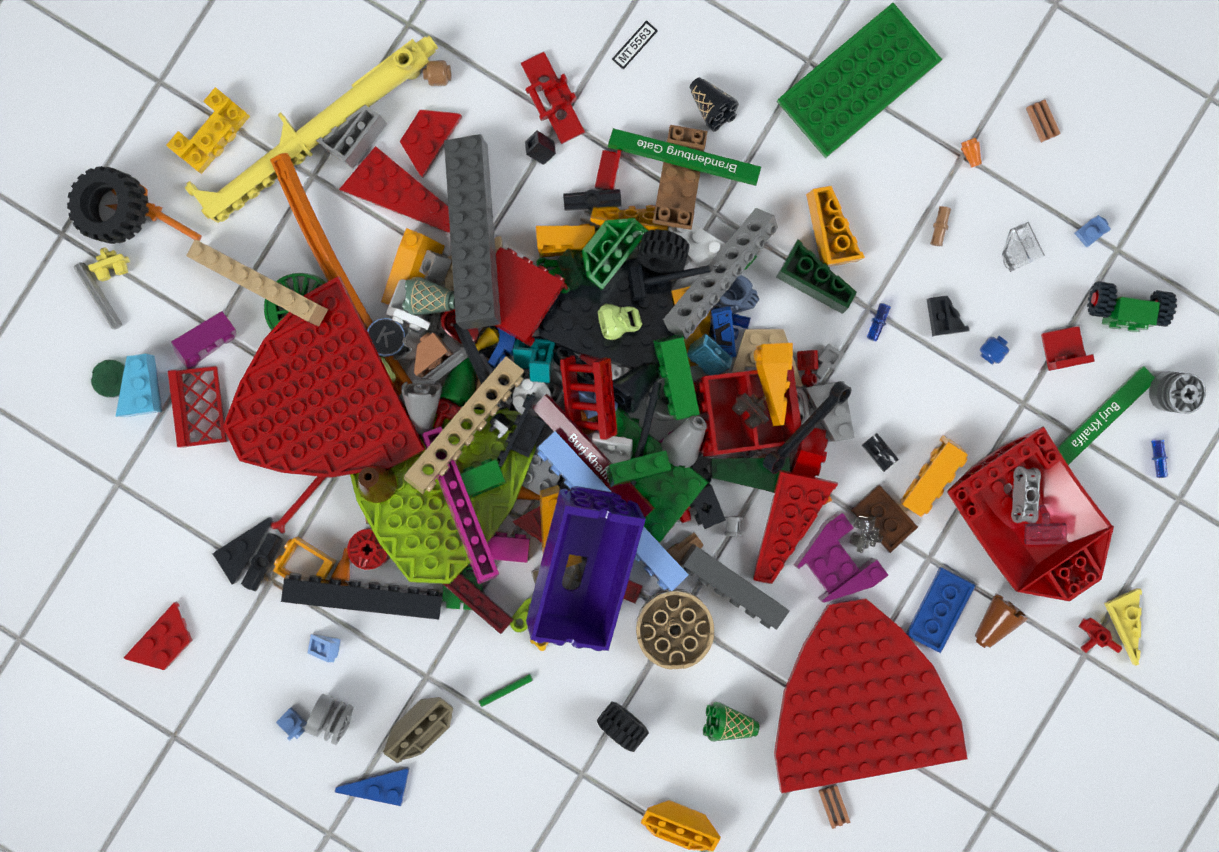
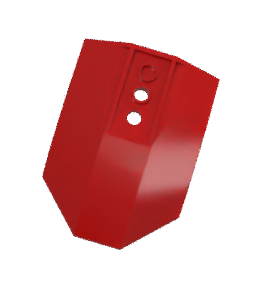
(1041, 569)

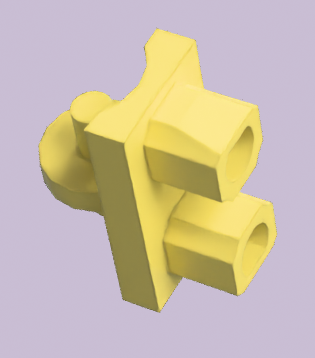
(107, 261)

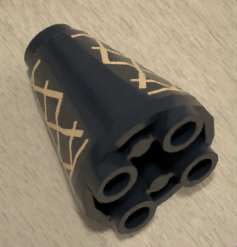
(713, 103)

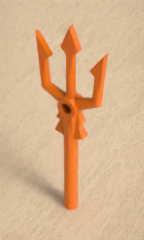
(155, 213)

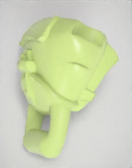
(615, 320)

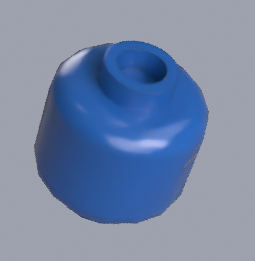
(994, 350)

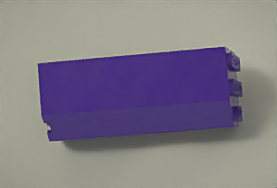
(608, 534)

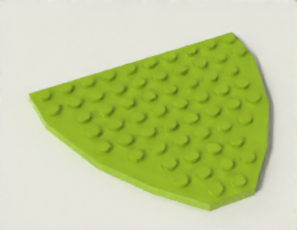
(420, 528)

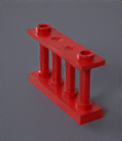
(604, 395)

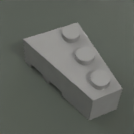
(354, 136)
(838, 421)

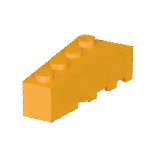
(831, 229)
(934, 476)
(548, 501)

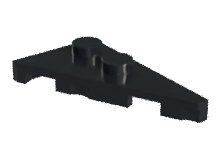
(236, 554)

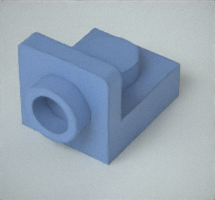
(1092, 230)
(292, 724)

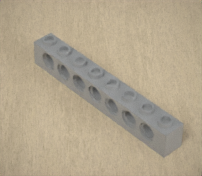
(724, 270)

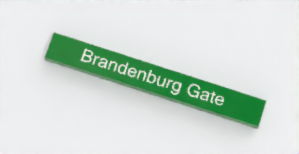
(684, 157)

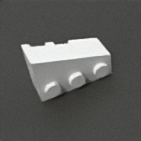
(702, 245)

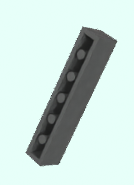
(734, 586)

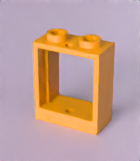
(291, 546)

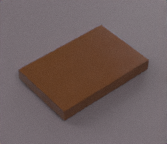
(890, 518)

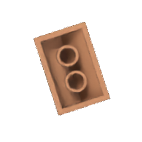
(430, 354)

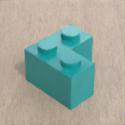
(536, 358)

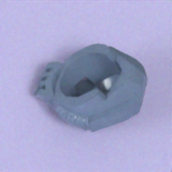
(739, 296)

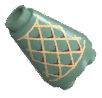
(427, 297)

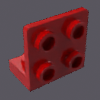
(1065, 348)

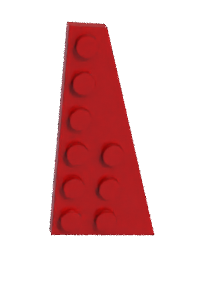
(392, 188)
(791, 514)

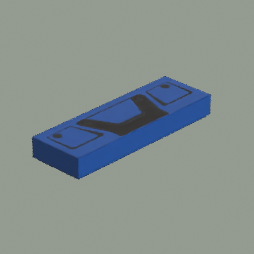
(723, 329)

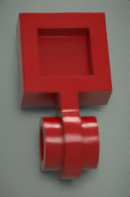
(807, 362)

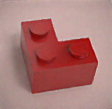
(810, 454)

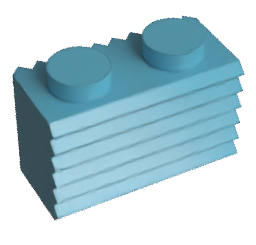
(709, 356)

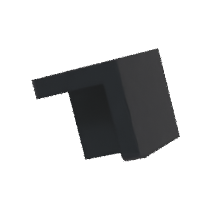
(540, 147)

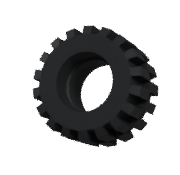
(663, 251)
(622, 726)

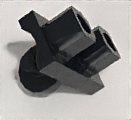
(880, 452)

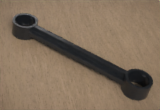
(776, 459)

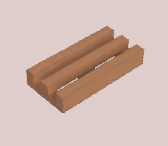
(1049, 118)
(839, 822)

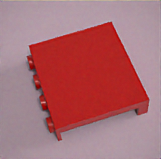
(524, 294)

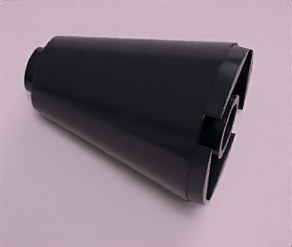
(633, 386)

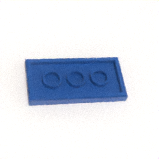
(940, 609)

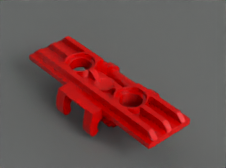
(557, 94)

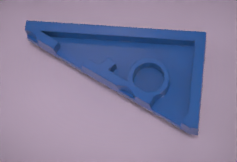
(381, 788)

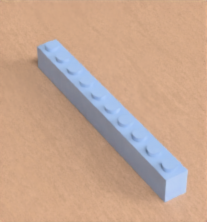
(577, 473)

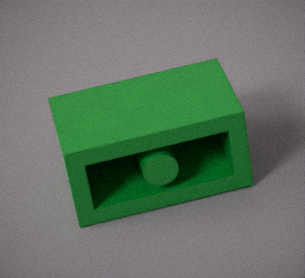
(482, 478)

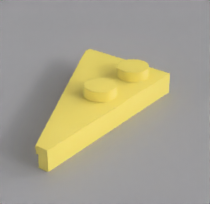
(1126, 619)

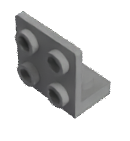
(540, 475)

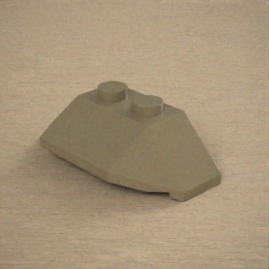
(418, 729)

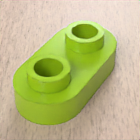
(521, 613)

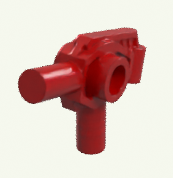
(445, 409)
(1098, 634)

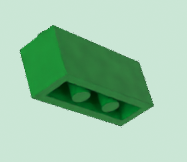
(638, 468)

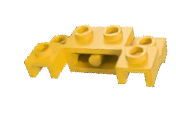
(213, 134)

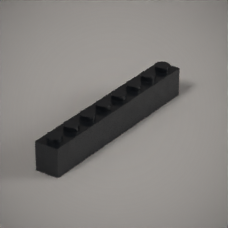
(361, 597)

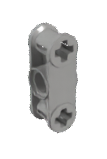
(1026, 495)

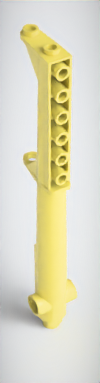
(378, 82)

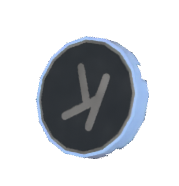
(386, 336)

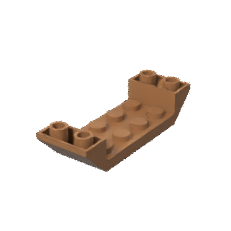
(679, 184)

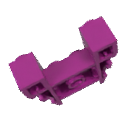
(834, 566)

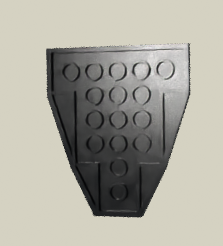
(576, 325)

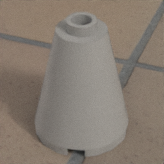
(421, 403)
(685, 442)

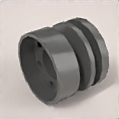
(1177, 392)

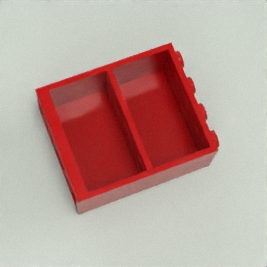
(727, 430)

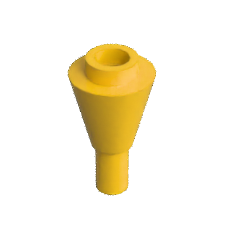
(488, 338)

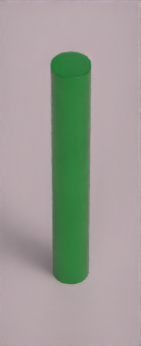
(505, 690)

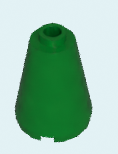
(460, 384)

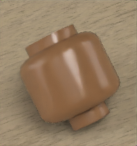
(437, 73)

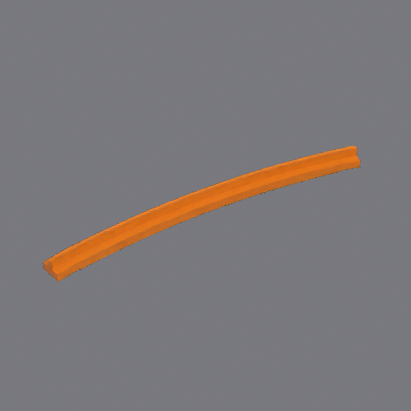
(321, 247)

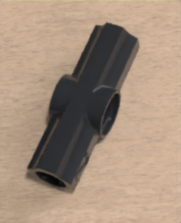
(579, 201)
(257, 572)

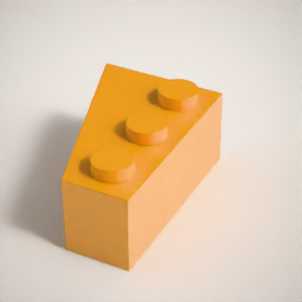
(557, 239)

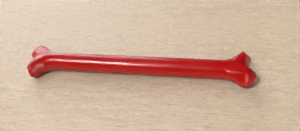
(280, 524)

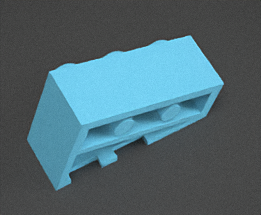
(139, 387)

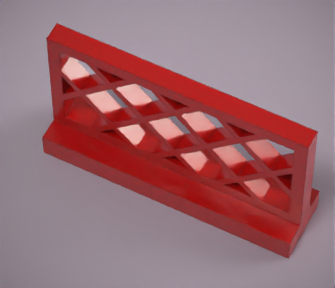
(180, 411)

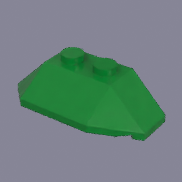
(610, 248)

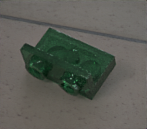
(573, 269)

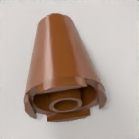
(998, 621)

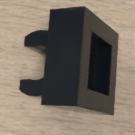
(502, 423)

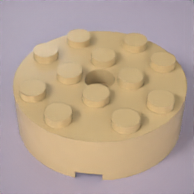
(678, 649)

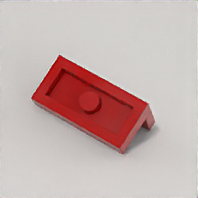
(608, 170)

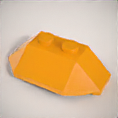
(681, 826)

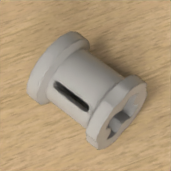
(733, 526)

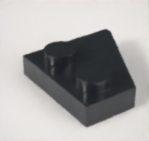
(944, 317)

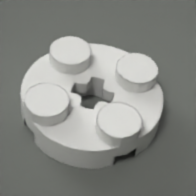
(529, 387)

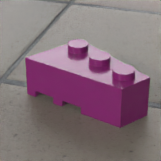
(203, 340)

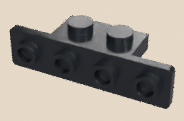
(525, 434)

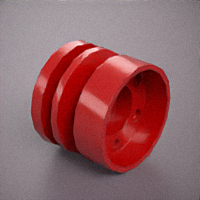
(363, 558)

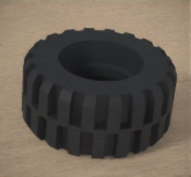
(86, 198)

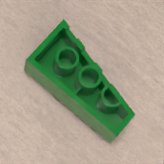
(677, 377)

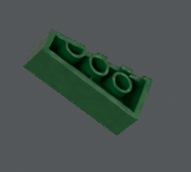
(746, 472)

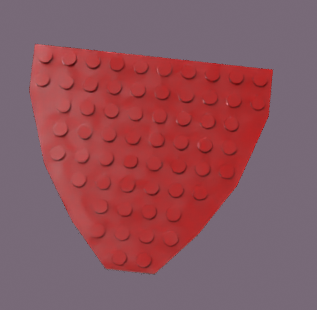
(320, 398)
(862, 704)

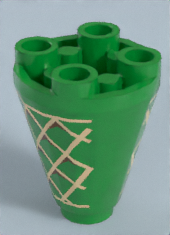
(728, 724)

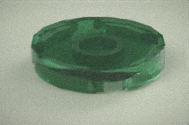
(108, 378)

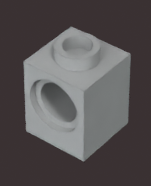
(435, 266)

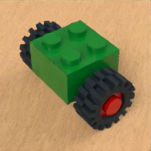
(1131, 312)

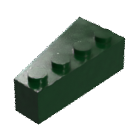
(815, 279)

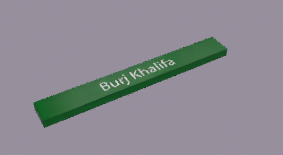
(1105, 414)

